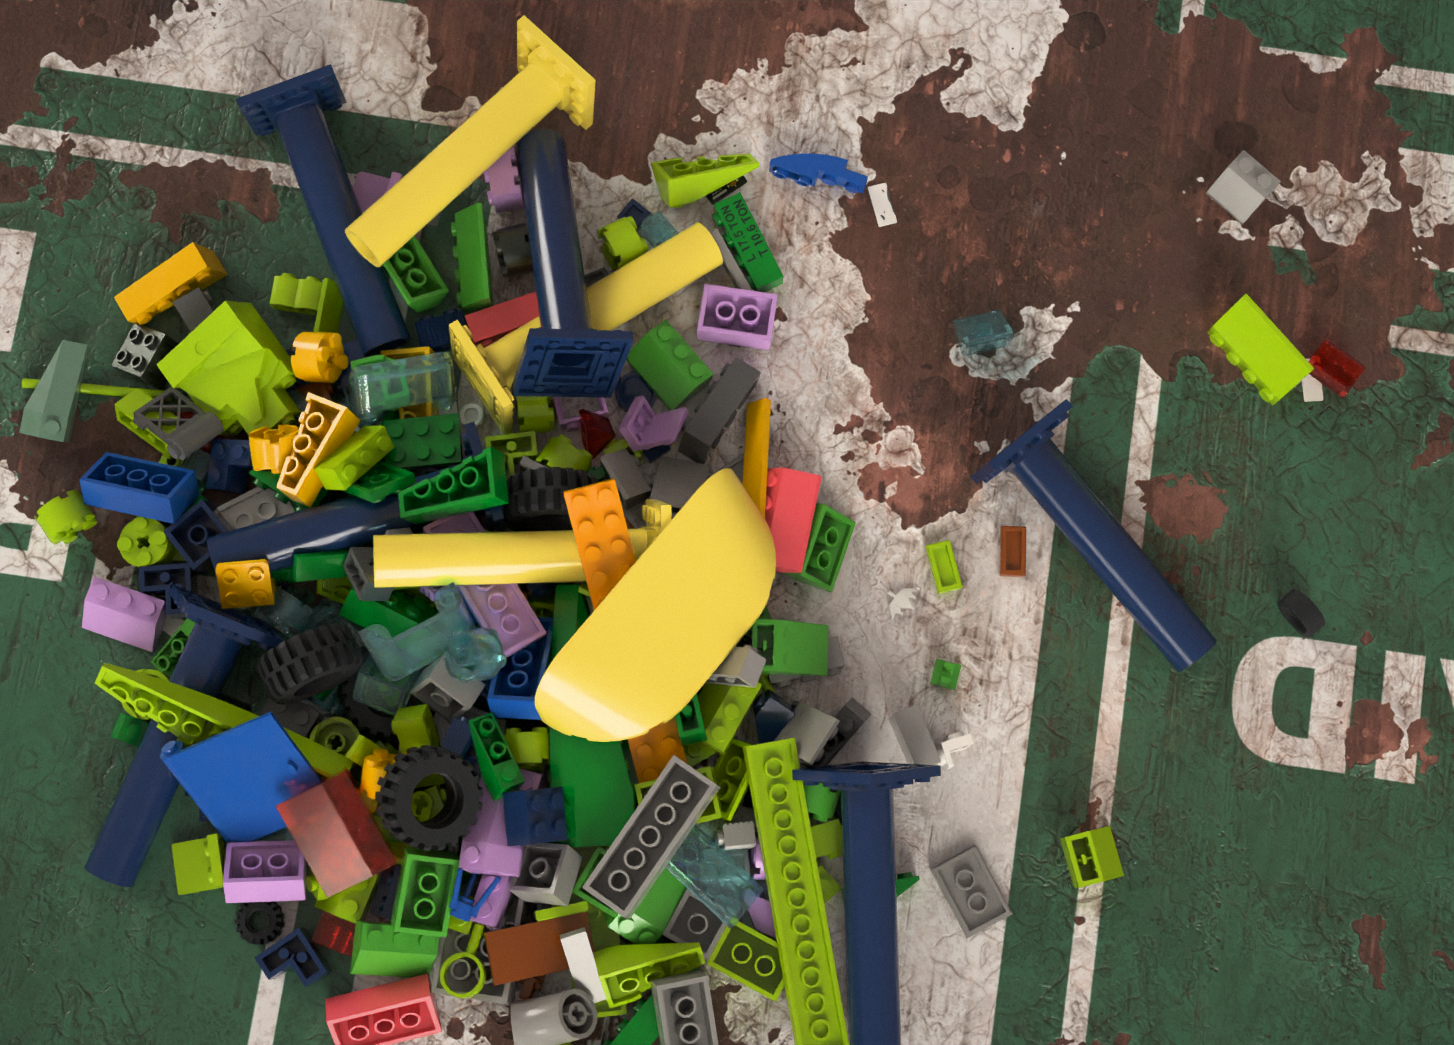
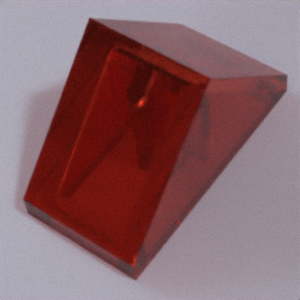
(595, 432)

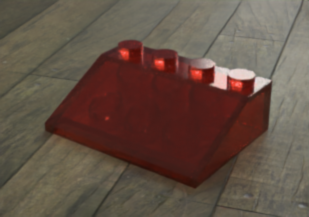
(337, 833)

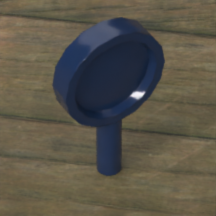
(630, 387)

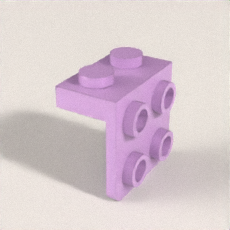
(371, 187)
(646, 429)

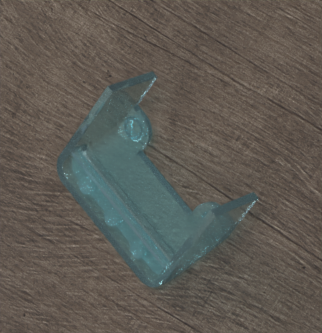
(401, 384)

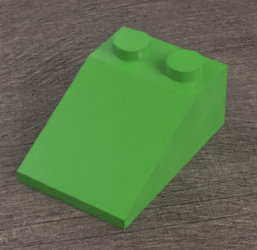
(653, 913)

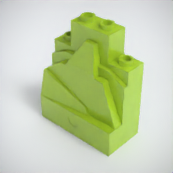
(234, 370)

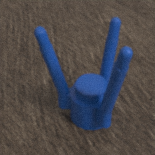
(463, 907)

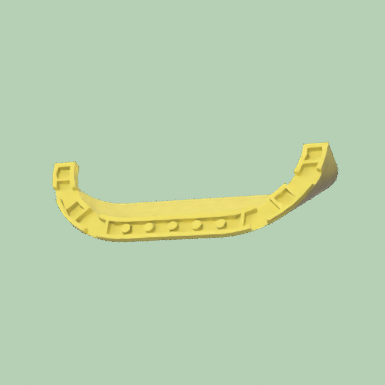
(665, 620)

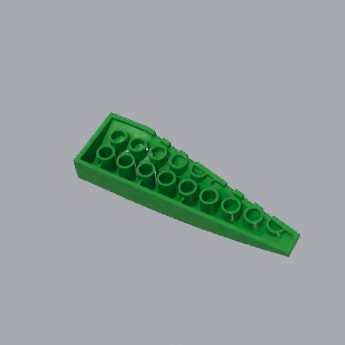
(591, 773)

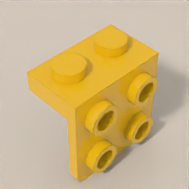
(245, 584)

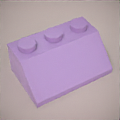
(737, 317)
(124, 614)
(264, 872)

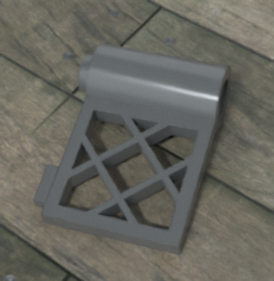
(192, 432)

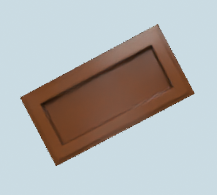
(1013, 551)

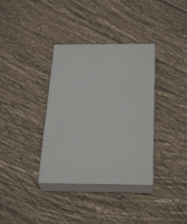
(971, 891)

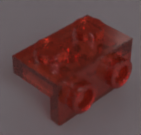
(1335, 368)

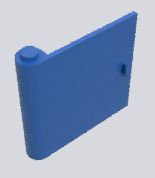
(242, 776)

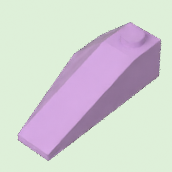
(486, 845)

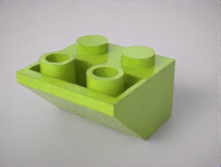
(1092, 857)

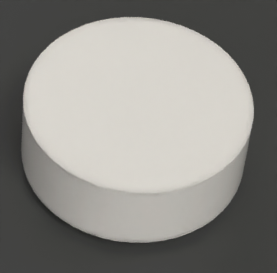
(472, 413)

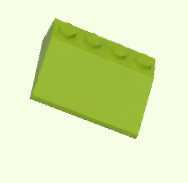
(1259, 350)

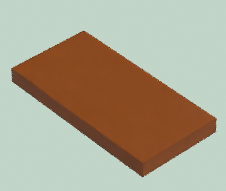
(531, 948)

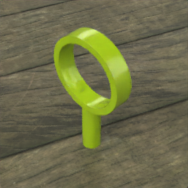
(470, 953)

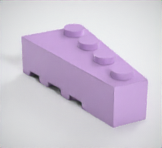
(505, 183)

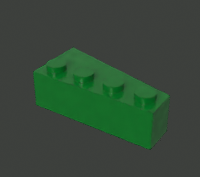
(462, 489)

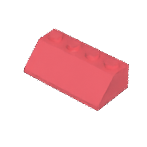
(790, 513)
(384, 1013)

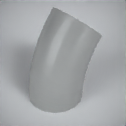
(553, 1018)

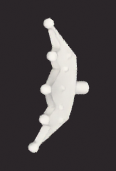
(901, 601)

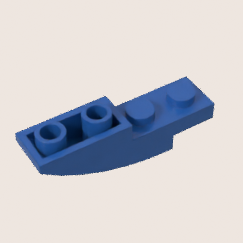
(809, 167)

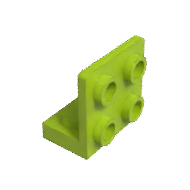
(199, 864)

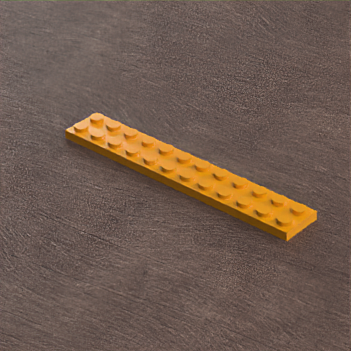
(605, 559)

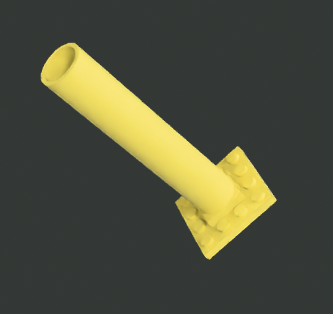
(544, 81)
(611, 304)
(495, 556)

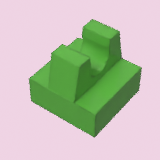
(945, 674)

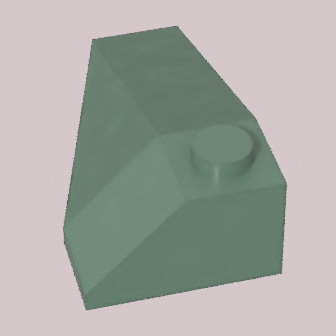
(55, 399)

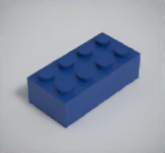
(139, 487)
(516, 684)

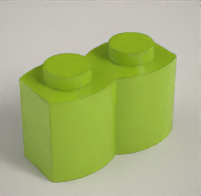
(296, 294)

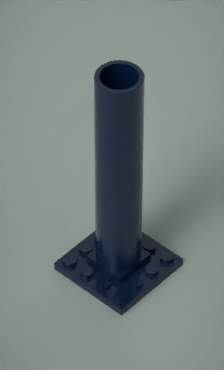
(298, 114)
(565, 352)
(331, 525)
(1102, 540)
(149, 782)
(870, 889)

